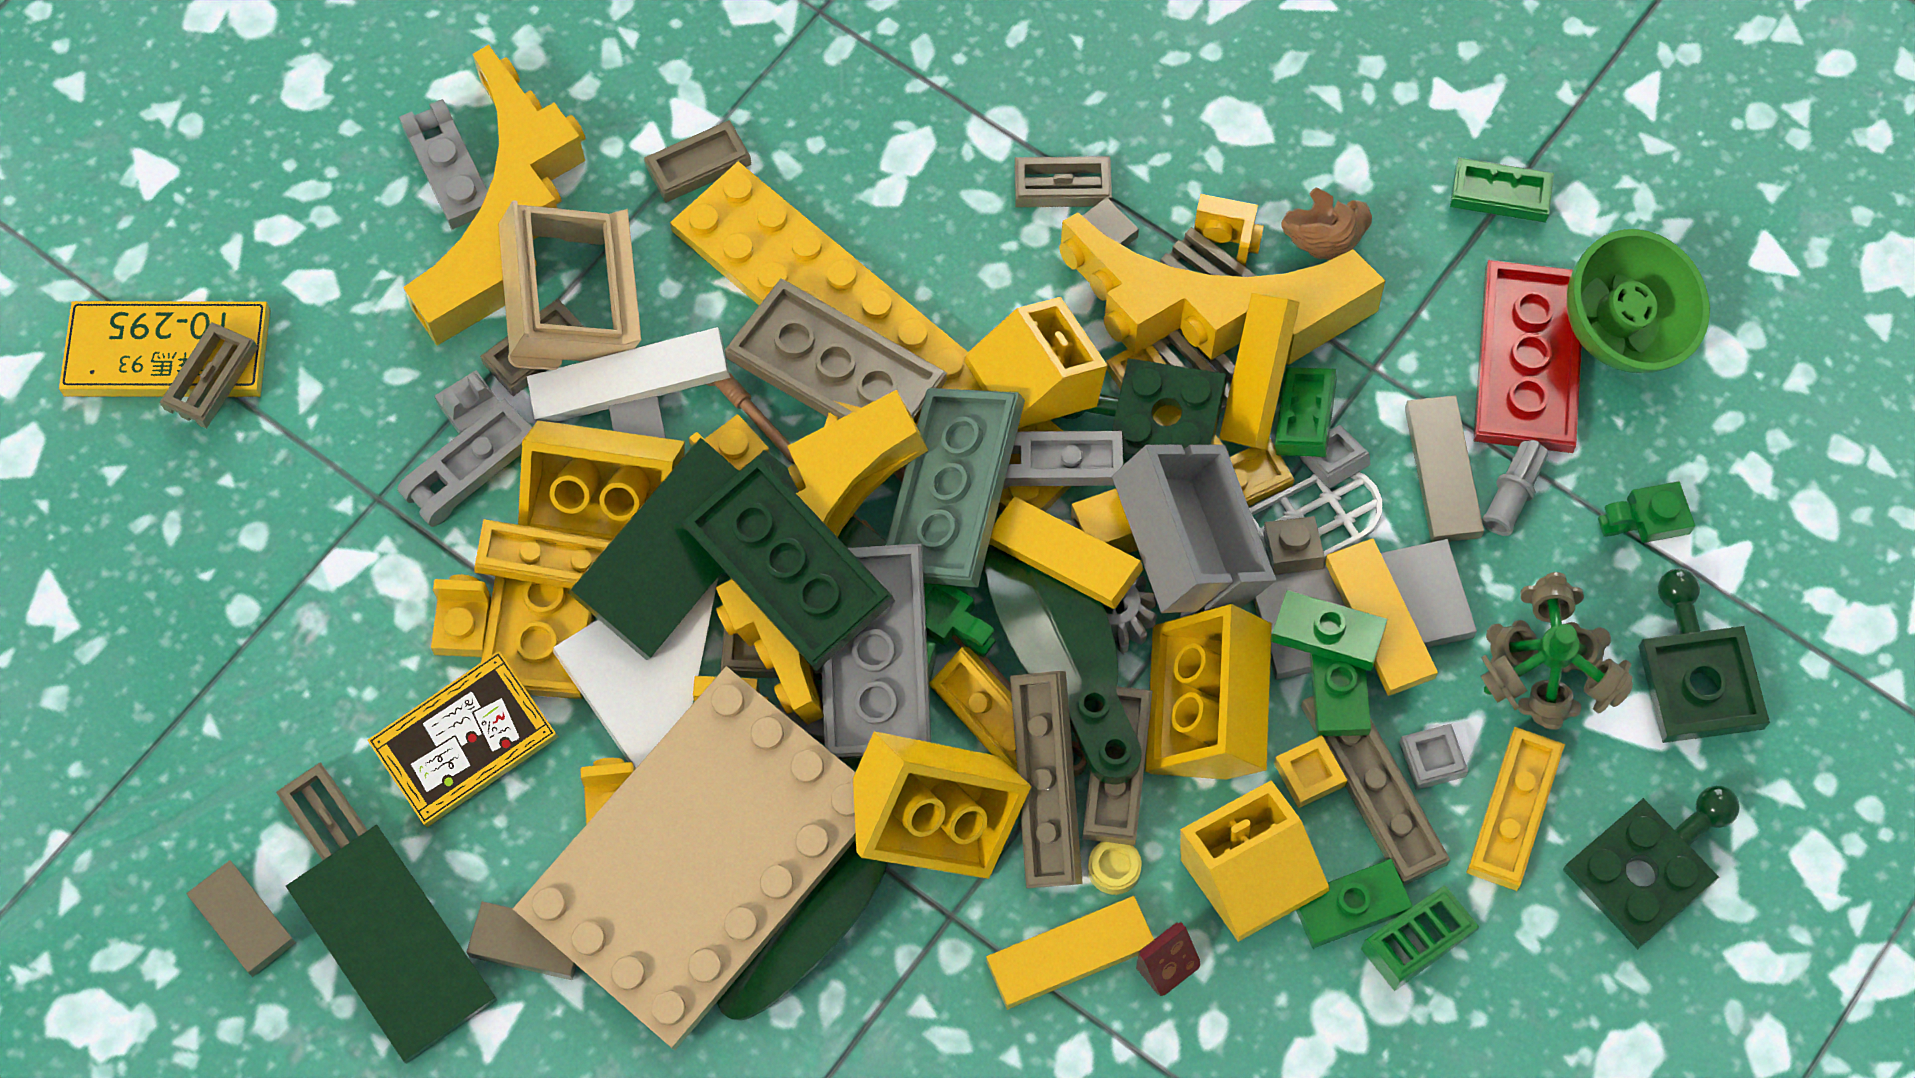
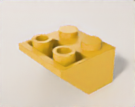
(1043, 358)
(1253, 860)

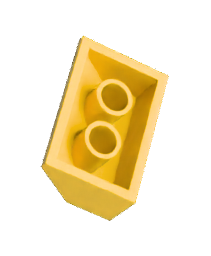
(589, 477)
(1210, 695)
(934, 805)

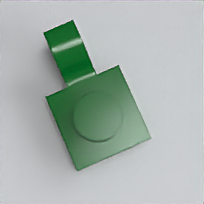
(1654, 511)
(949, 615)

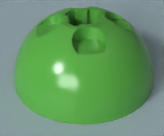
(1637, 302)

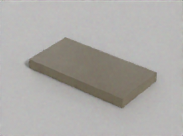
(827, 355)

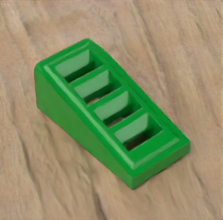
(1386, 960)

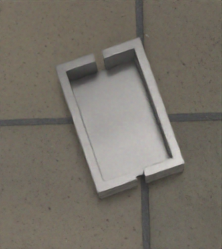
(1193, 527)

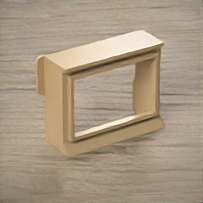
(546, 345)

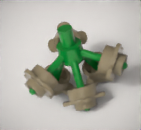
(1562, 649)

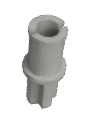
(1515, 488)

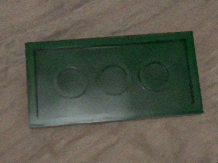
(788, 562)
(654, 565)
(391, 943)

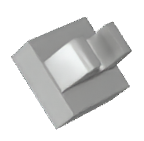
(466, 401)

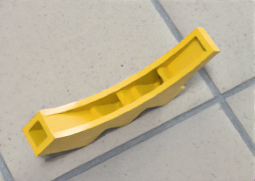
(532, 151)
(1154, 299)
(833, 476)

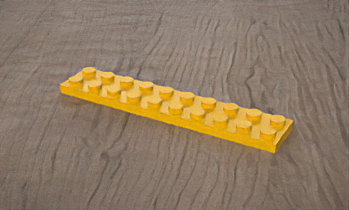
(761, 238)

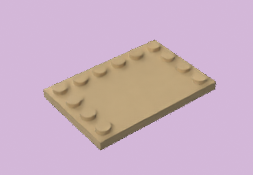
(697, 858)

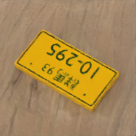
(144, 344)

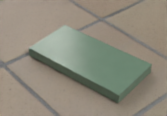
(957, 485)

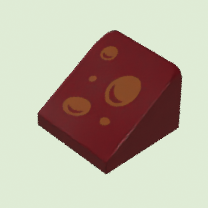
(1168, 959)

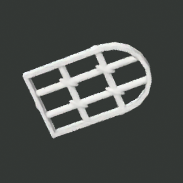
(1325, 497)

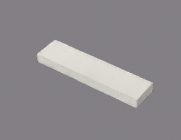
(628, 376)

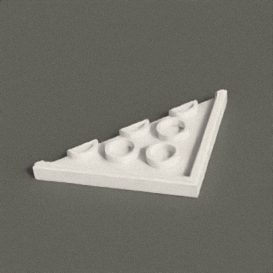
(634, 695)

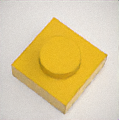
(1310, 771)

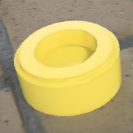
(1114, 867)

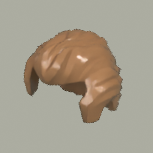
(1327, 230)

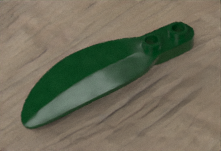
(1069, 632)
(805, 936)

